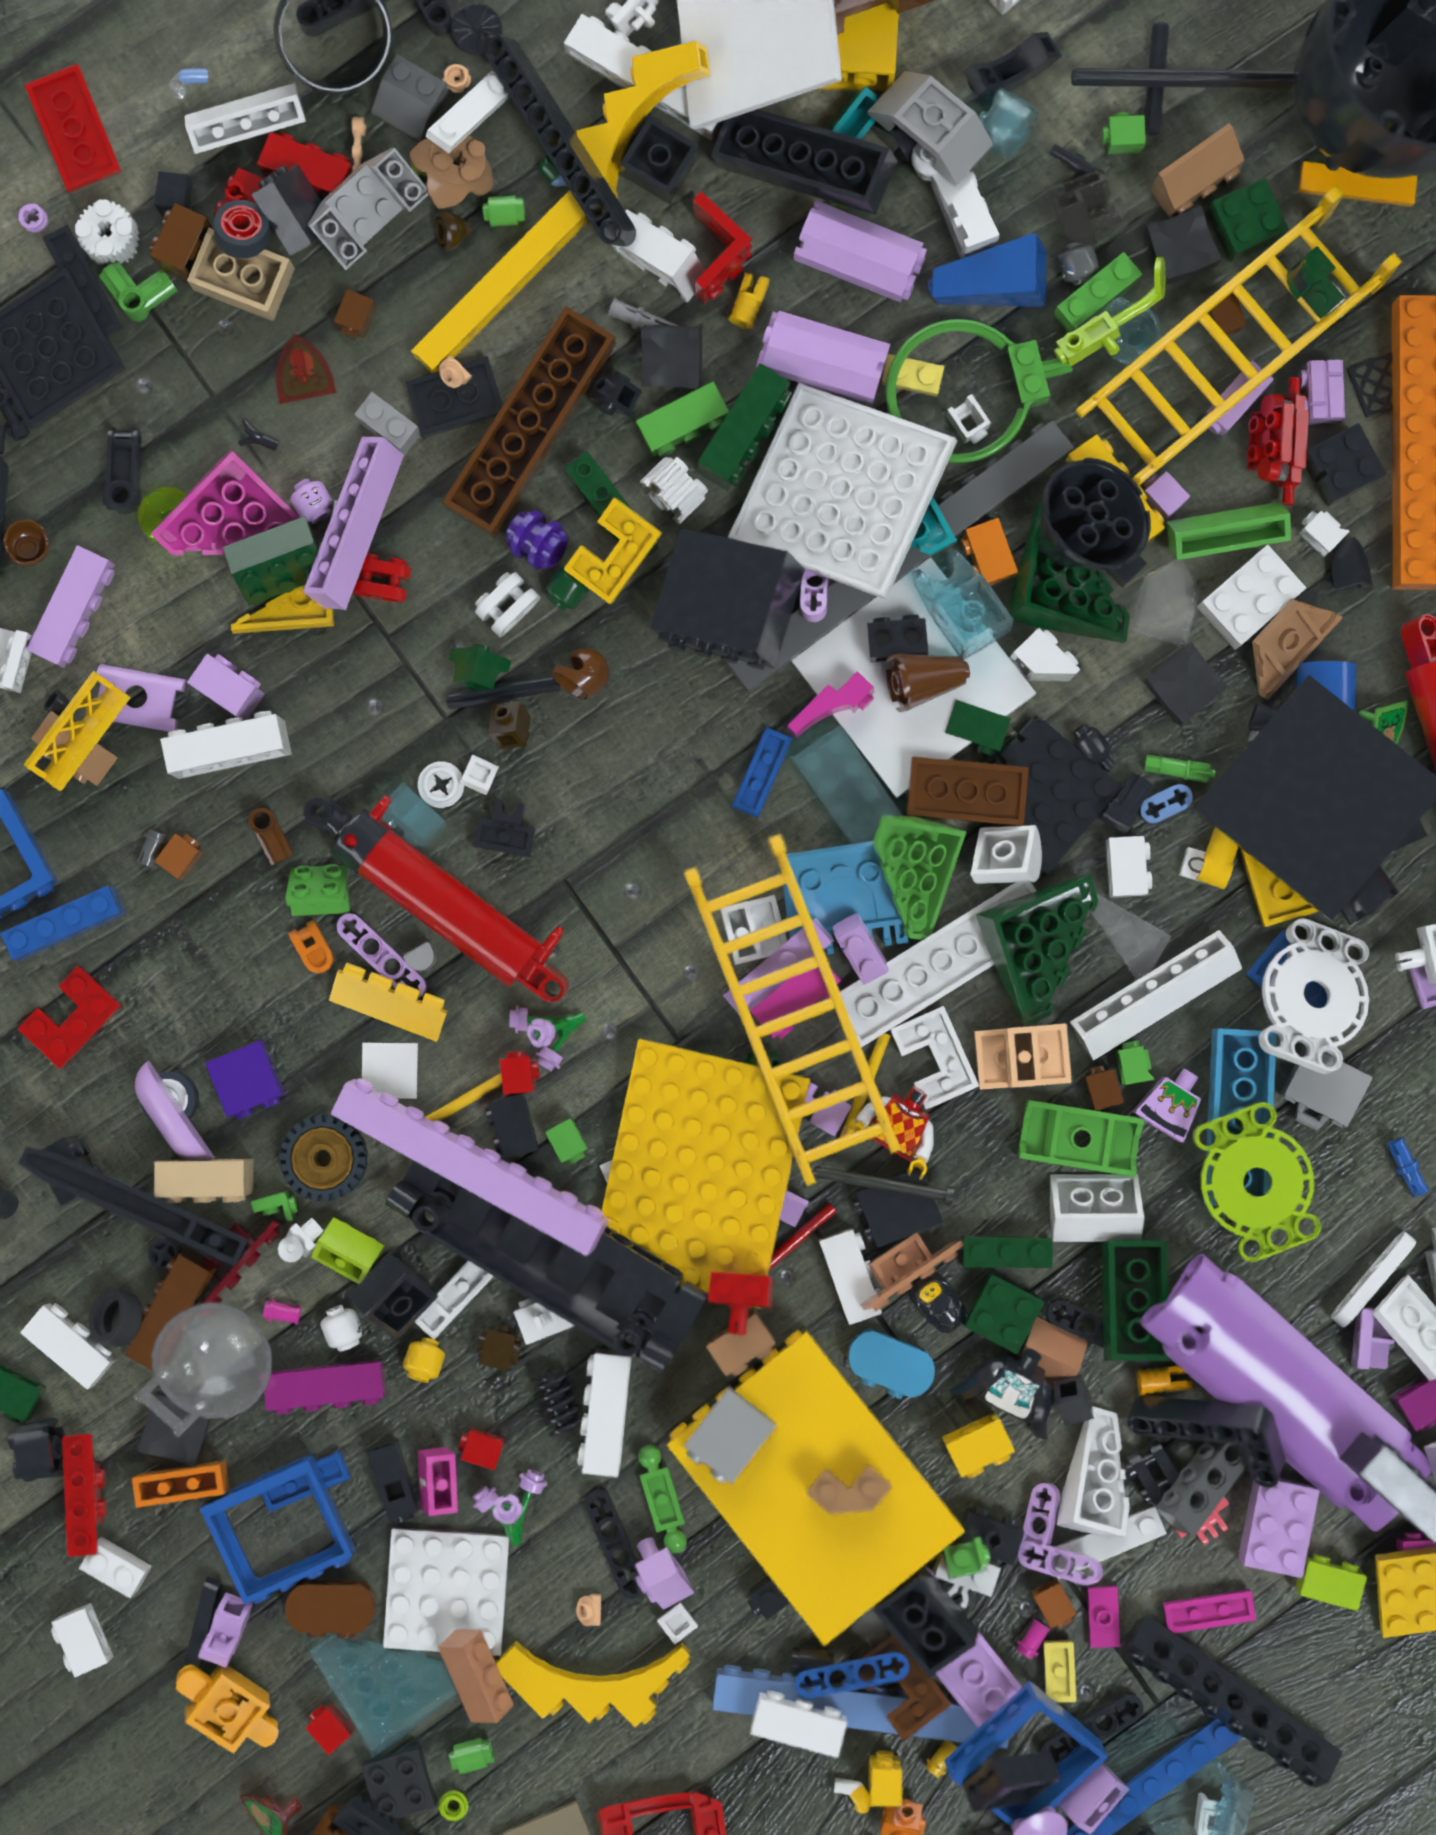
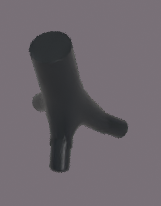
(257, 437)

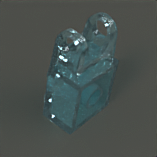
(962, 596)

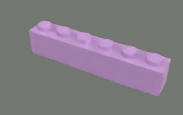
(353, 523)

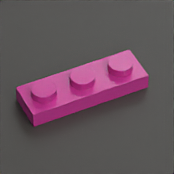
(1209, 1611)

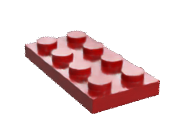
(73, 128)

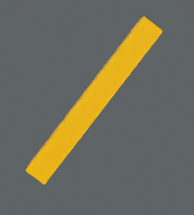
(501, 283)

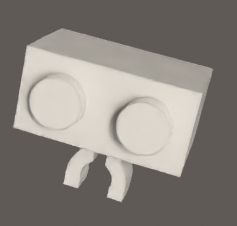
(537, 1321)
(981, 1582)

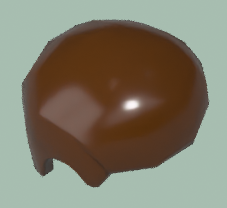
(26, 542)

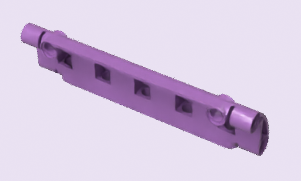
(1263, 1361)

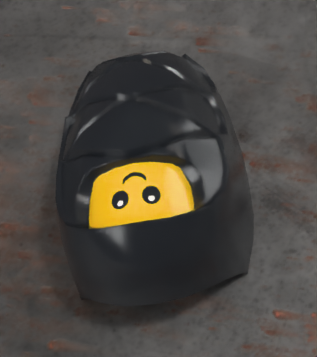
(938, 1303)

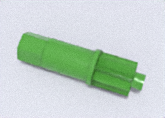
(1179, 768)

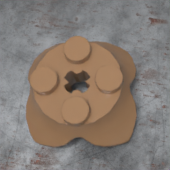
(450, 182)

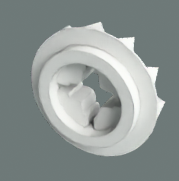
(427, 783)

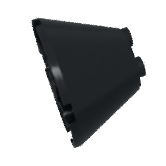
(1093, 517)

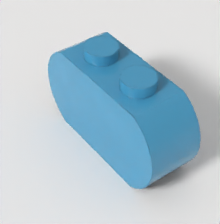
(890, 1363)

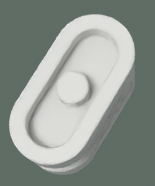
(508, 587)

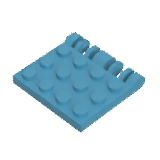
(843, 883)

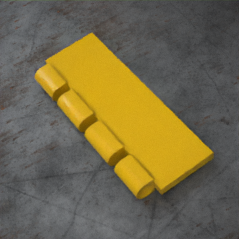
(395, 1007)

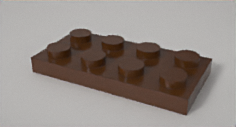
(967, 791)

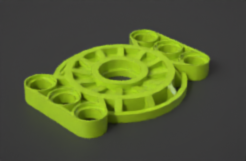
(1265, 1212)

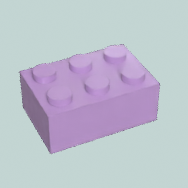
(1279, 1527)

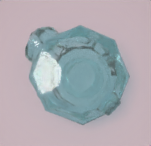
(1136, 334)

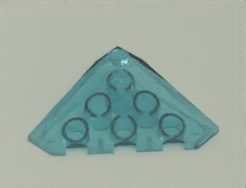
(382, 1688)

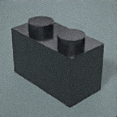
(513, 1126)

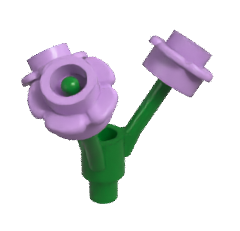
(543, 1032)
(507, 1508)

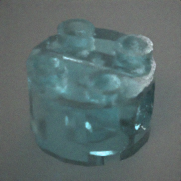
(1008, 122)

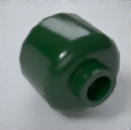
(565, 590)

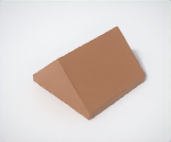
(1059, 1350)

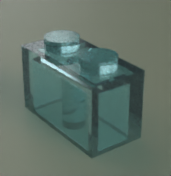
(413, 817)

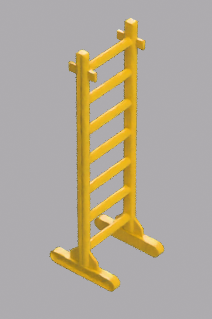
(1268, 257)
(835, 1002)

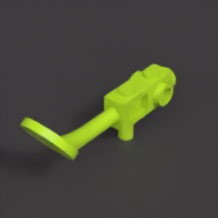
(1103, 329)

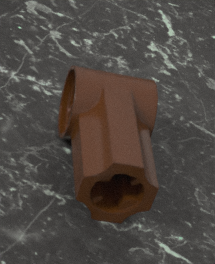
(272, 838)

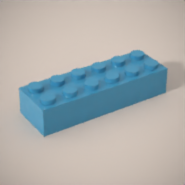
(1238, 1078)

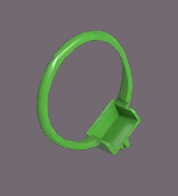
(1026, 365)

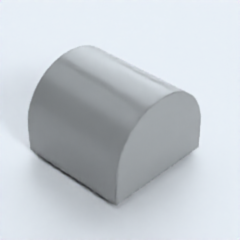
(422, 957)

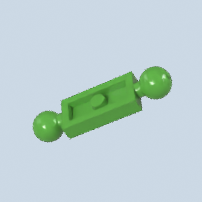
(662, 1498)

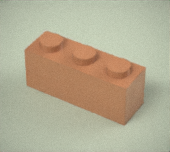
(476, 1676)

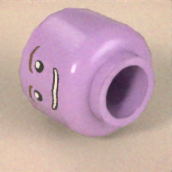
(312, 501)

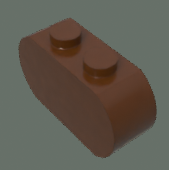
(331, 1607)

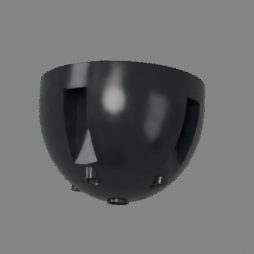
(1370, 86)

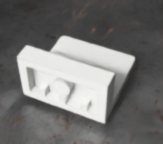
(13, 659)

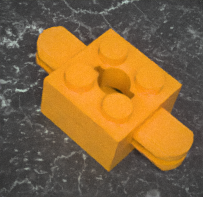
(221, 1717)

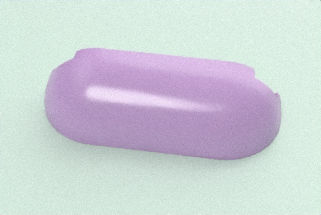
(169, 1116)

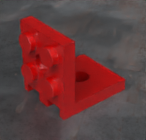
(730, 262)

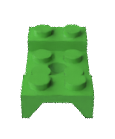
(1050, 1131)

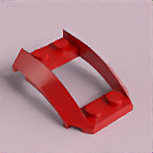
(705, 1813)

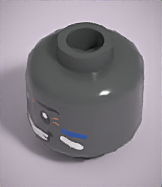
(1078, 263)

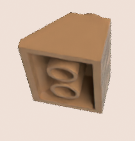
(1198, 172)

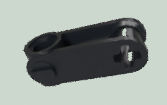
(123, 470)

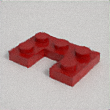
(65, 1041)

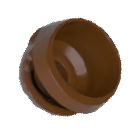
(588, 673)

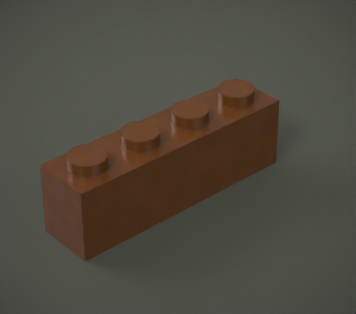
(179, 1291)

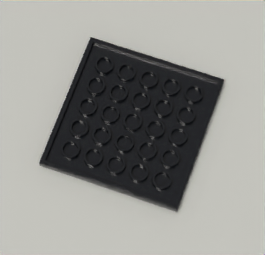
(1320, 797)

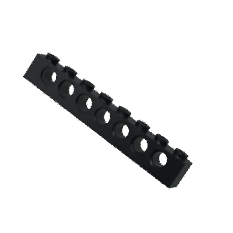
(1271, 1719)

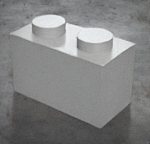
(387, 423)

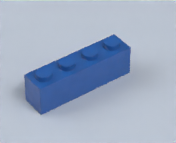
(63, 923)

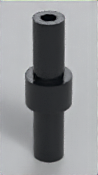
(1075, 161)

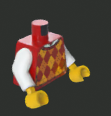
(909, 1125)

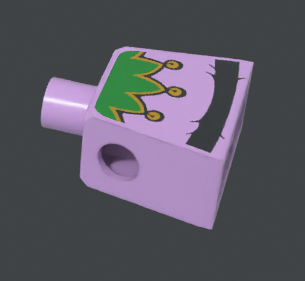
(1170, 1105)

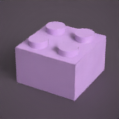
(220, 683)

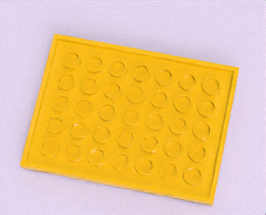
(701, 1161)

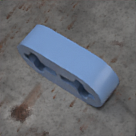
(1168, 810)

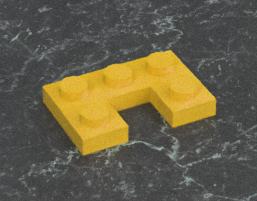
(635, 542)

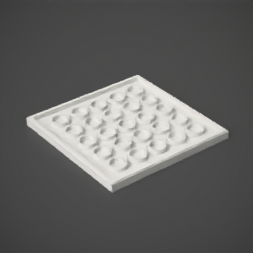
(758, 53)
(843, 489)
(882, 732)

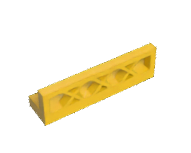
(86, 732)

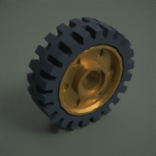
(300, 1161)

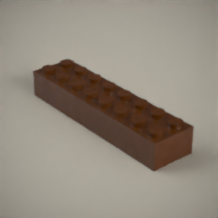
(530, 422)

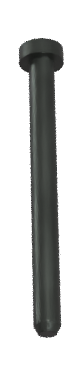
(886, 1184)

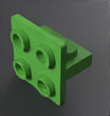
(318, 890)

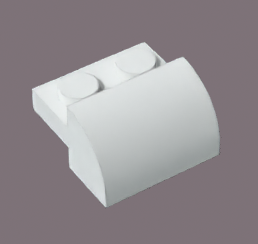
(747, 918)

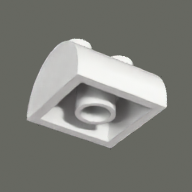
(1007, 855)

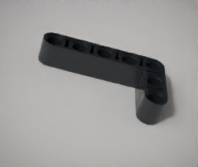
(329, 19)
(1215, 1422)

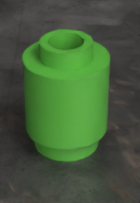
(504, 210)
(471, 1755)

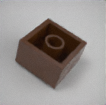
(179, 241)

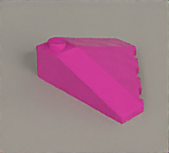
(222, 510)

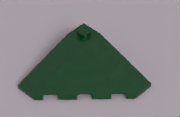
(1064, 598)
(1034, 939)

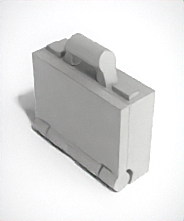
(1331, 1094)

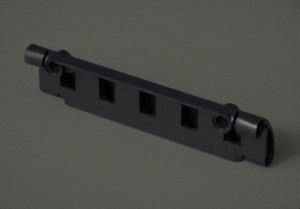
(593, 1292)

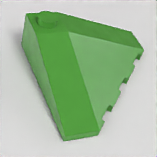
(918, 866)

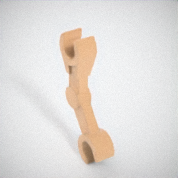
(358, 131)

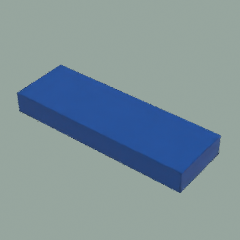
(762, 772)
(333, 1471)

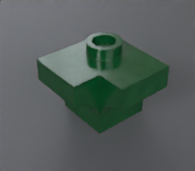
(477, 666)

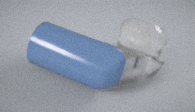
(184, 78)

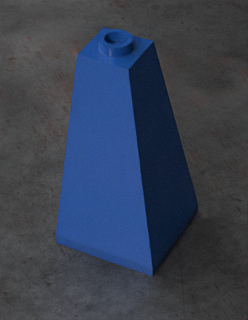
(995, 277)

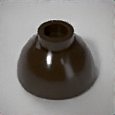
(450, 230)

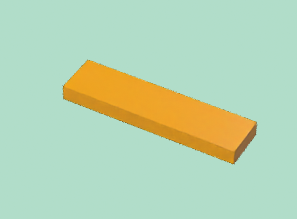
(1318, 180)

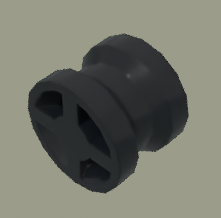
(159, 1252)

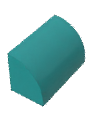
(853, 117)

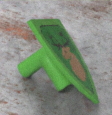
(1388, 719)

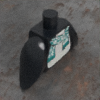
(1012, 1386)

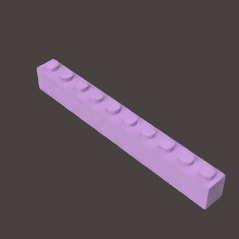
(470, 1166)

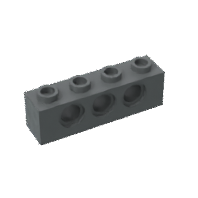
(1202, 1485)

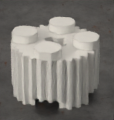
(100, 220)
(674, 488)

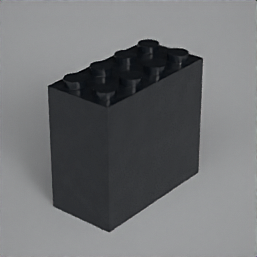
(727, 599)

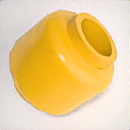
(423, 1360)

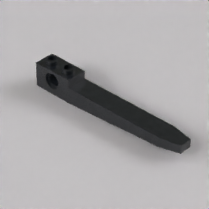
(135, 1206)

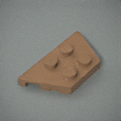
(1289, 642)

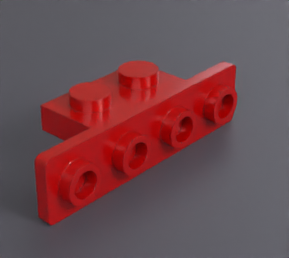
(82, 1495)

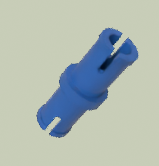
(1407, 1167)

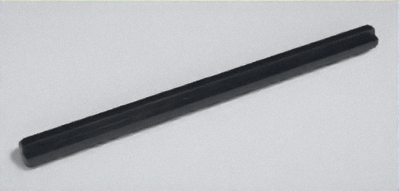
(1182, 78)

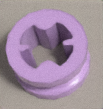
(33, 226)

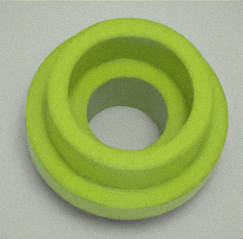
(453, 1814)

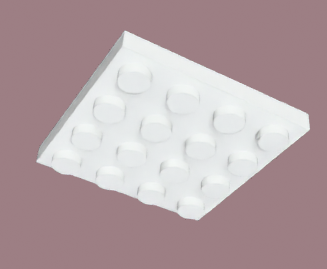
(445, 1585)

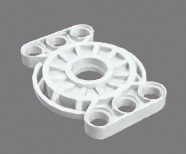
(1292, 1015)

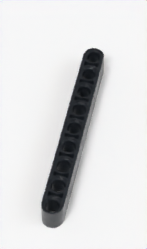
(569, 147)

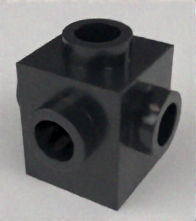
(615, 394)

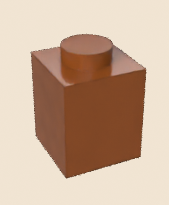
(179, 855)
(1054, 1604)

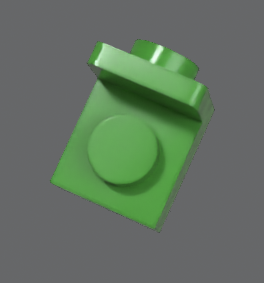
(271, 1204)
(966, 1559)

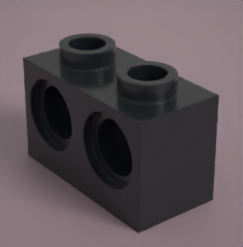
(897, 630)

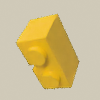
(885, 1779)

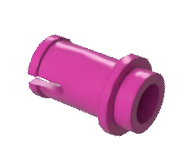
(281, 1312)
(1032, 1639)

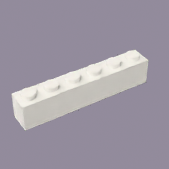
(612, 57)
(1156, 995)

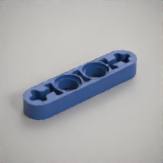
(851, 1670)

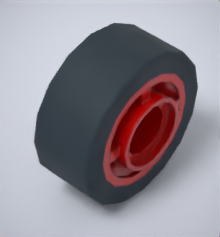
(236, 216)

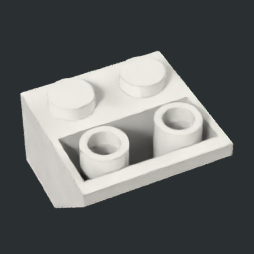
(1043, 660)

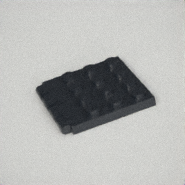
(1062, 788)

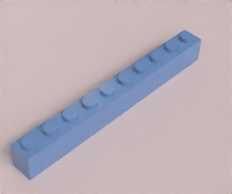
(739, 1692)

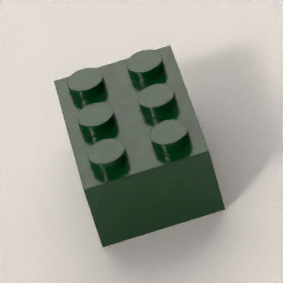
(273, 560)

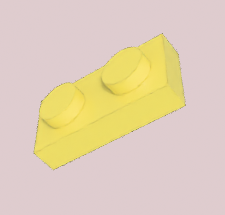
(916, 376)
(1059, 1670)

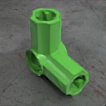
(124, 290)

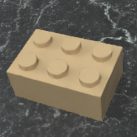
(248, 283)
(204, 1180)

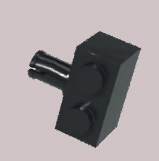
(1000, 1536)

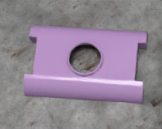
(160, 696)

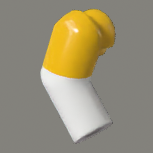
(856, 1791)

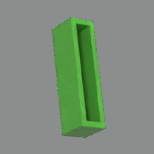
(1229, 530)

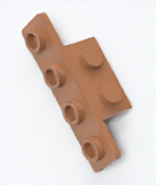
(902, 1265)

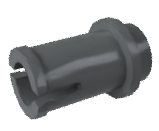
(151, 847)

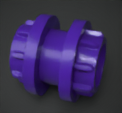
(541, 542)

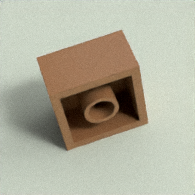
(735, 1351)

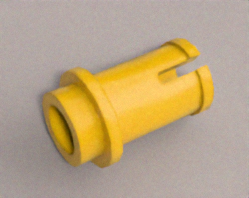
(936, 1764)

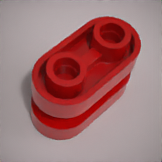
(394, 570)

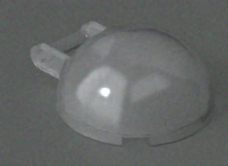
(209, 1364)

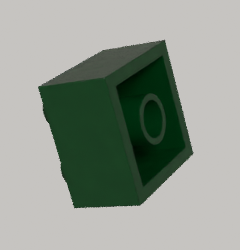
(1247, 220)
(1003, 1313)

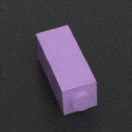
(1226, 422)

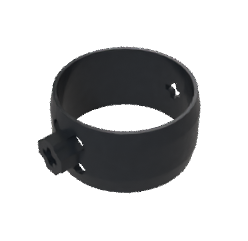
(343, 87)

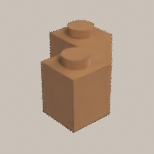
(96, 763)
(838, 1497)

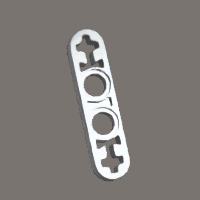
(1373, 1279)

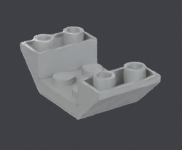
(935, 121)
(366, 205)

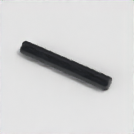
(1155, 95)
(502, 692)

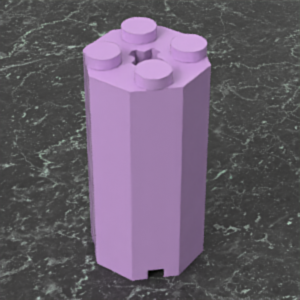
(860, 252)
(823, 356)

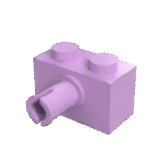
(661, 1575)

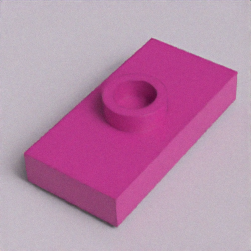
(1103, 1616)

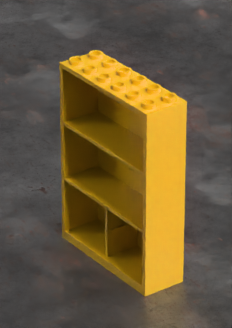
(820, 1560)

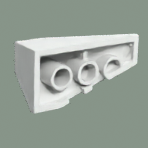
(1094, 1486)

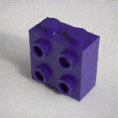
(246, 1080)

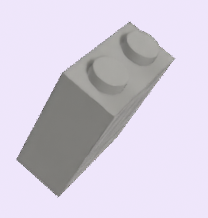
(729, 1436)

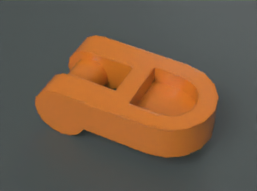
(317, 957)

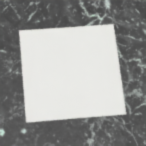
(391, 1068)

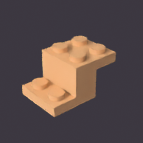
(1022, 1056)

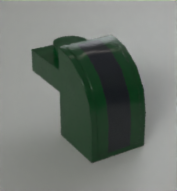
(1311, 282)

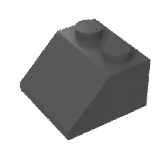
(409, 98)

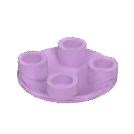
(1041, 1823)

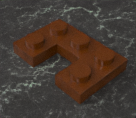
(925, 1697)

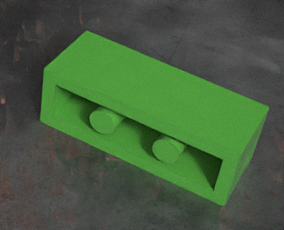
(1097, 293)
(683, 420)

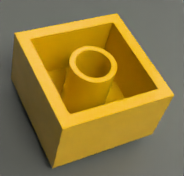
(978, 1445)

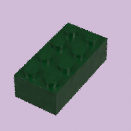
(744, 427)
(1132, 1284)

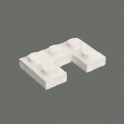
(937, 1032)

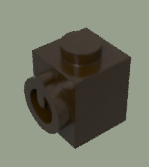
(509, 725)
(499, 1347)

